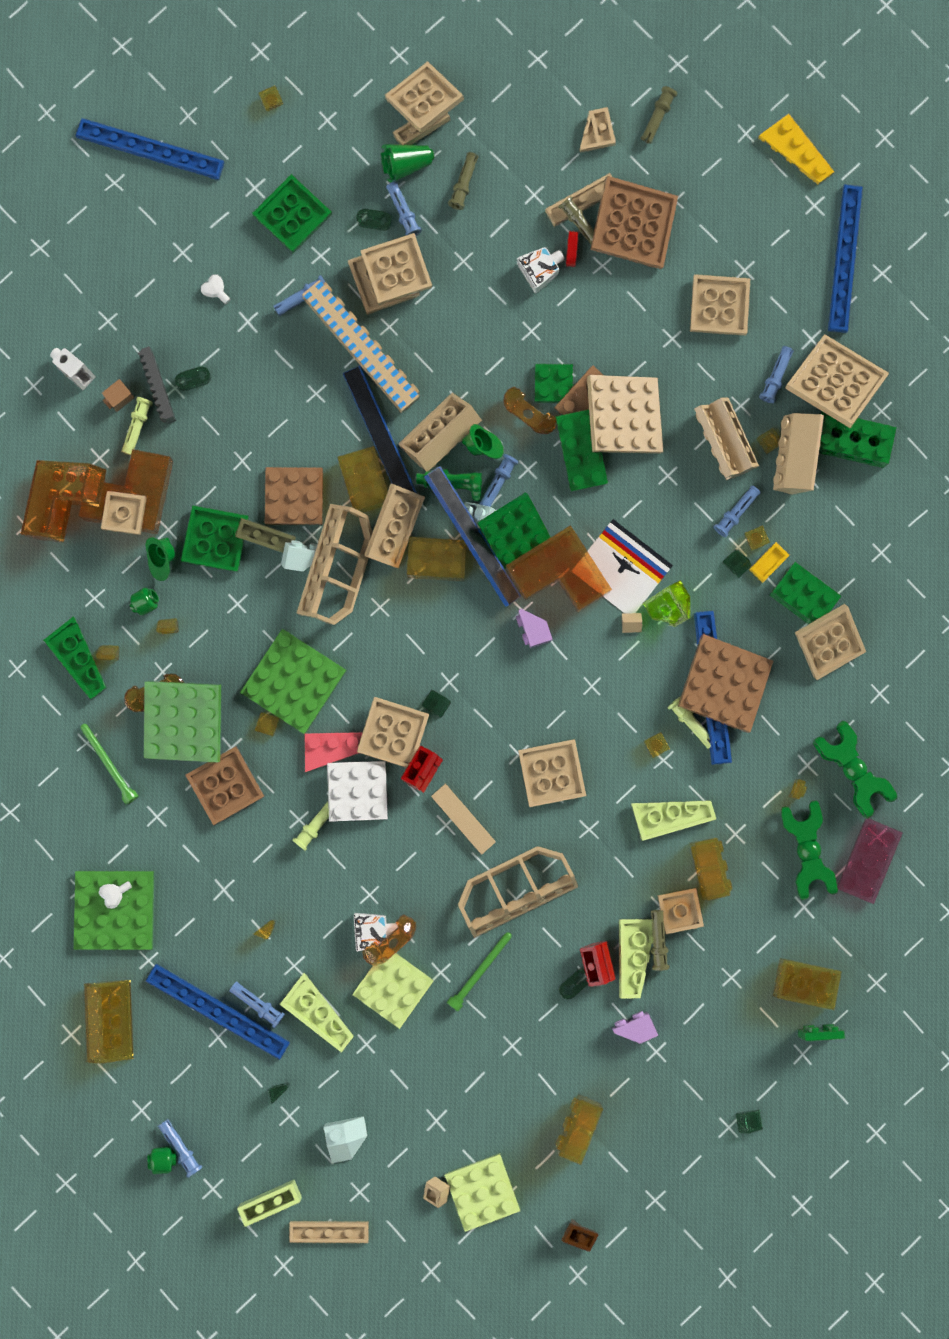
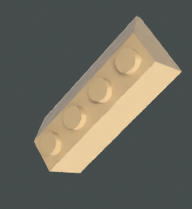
(440, 432)
(798, 453)

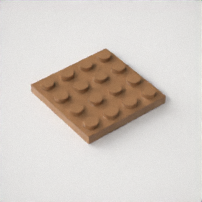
(634, 222)
(725, 683)

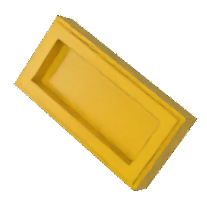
(769, 562)

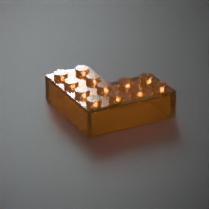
(146, 476)
(54, 491)
(560, 560)

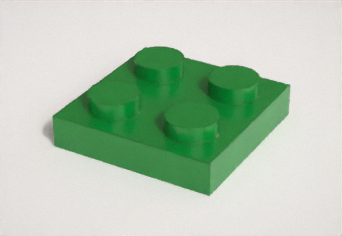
(552, 382)
(813, 1033)

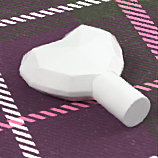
(215, 288)
(113, 893)

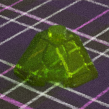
(670, 605)

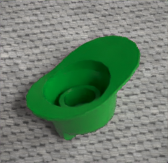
(483, 442)
(159, 555)

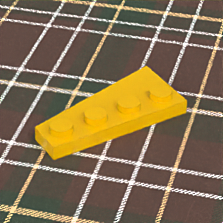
(793, 144)

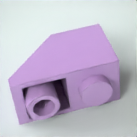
(535, 629)
(638, 1028)

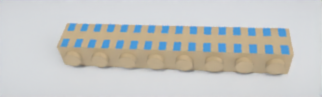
(360, 346)

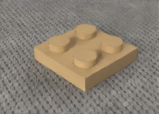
(123, 513)
(680, 910)

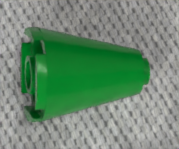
(404, 160)

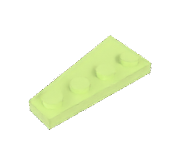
(668, 817)
(634, 952)
(314, 1011)

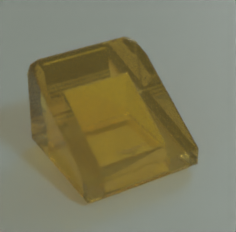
(167, 626)
(108, 652)
(266, 930)

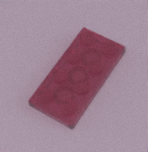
(869, 860)

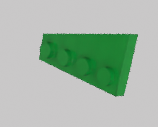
(74, 654)

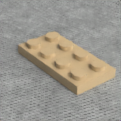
(394, 526)

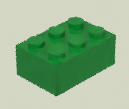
(804, 594)

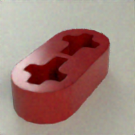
(571, 249)

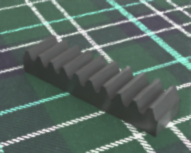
(156, 385)

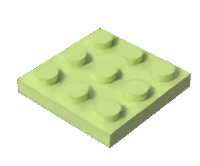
(393, 989)
(482, 1192)

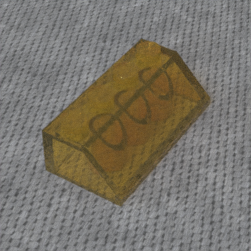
(108, 1021)

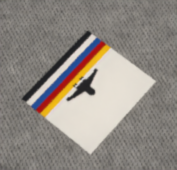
(627, 566)

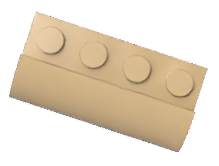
(726, 438)

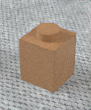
(117, 396)

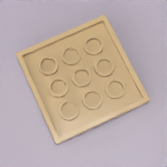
(837, 381)
(624, 414)

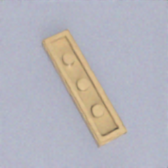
(583, 199)
(463, 819)
(329, 1232)

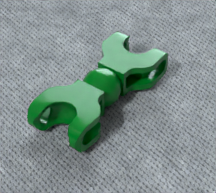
(855, 769)
(809, 850)

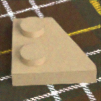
(598, 131)

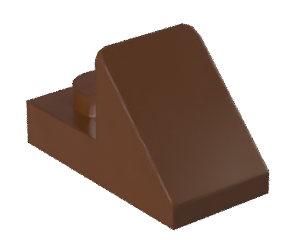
(579, 1236)

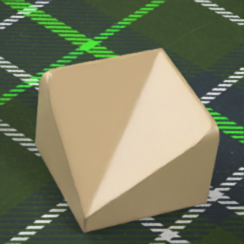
(436, 1192)

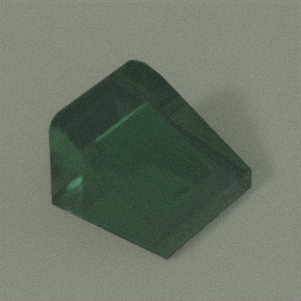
(737, 563)
(436, 703)
(277, 1090)
(749, 1121)

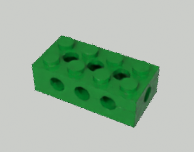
(861, 450)

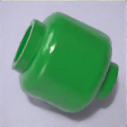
(144, 601)
(161, 1160)

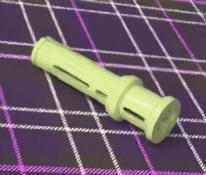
(139, 416)
(687, 717)
(310, 831)

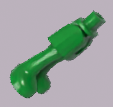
(466, 481)

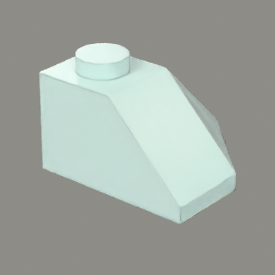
(345, 1138)

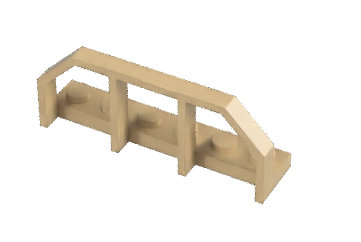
(323, 560)
(527, 903)

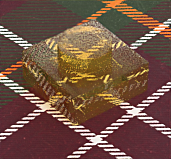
(271, 98)
(769, 441)
(757, 538)
(267, 724)
(656, 745)
(798, 789)

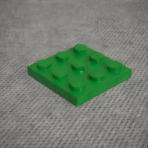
(292, 213)
(514, 529)
(212, 539)

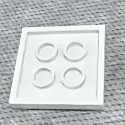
(357, 791)

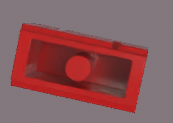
(421, 769)
(597, 963)

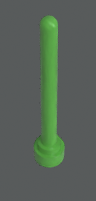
(128, 794)
(457, 1000)

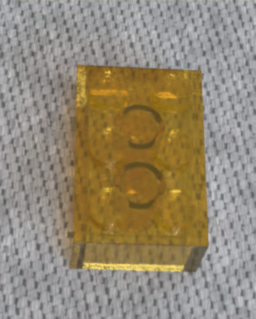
(363, 479)
(436, 559)
(711, 868)
(807, 983)
(578, 1129)

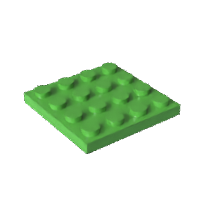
(293, 681)
(182, 721)
(119, 928)

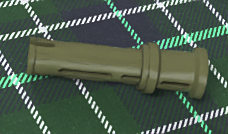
(661, 107)
(461, 188)
(575, 216)
(659, 949)

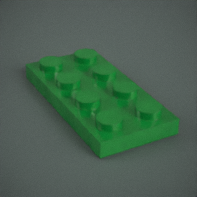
(582, 465)

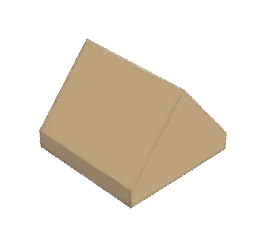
(631, 622)

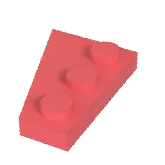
(329, 748)

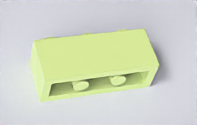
(269, 1203)

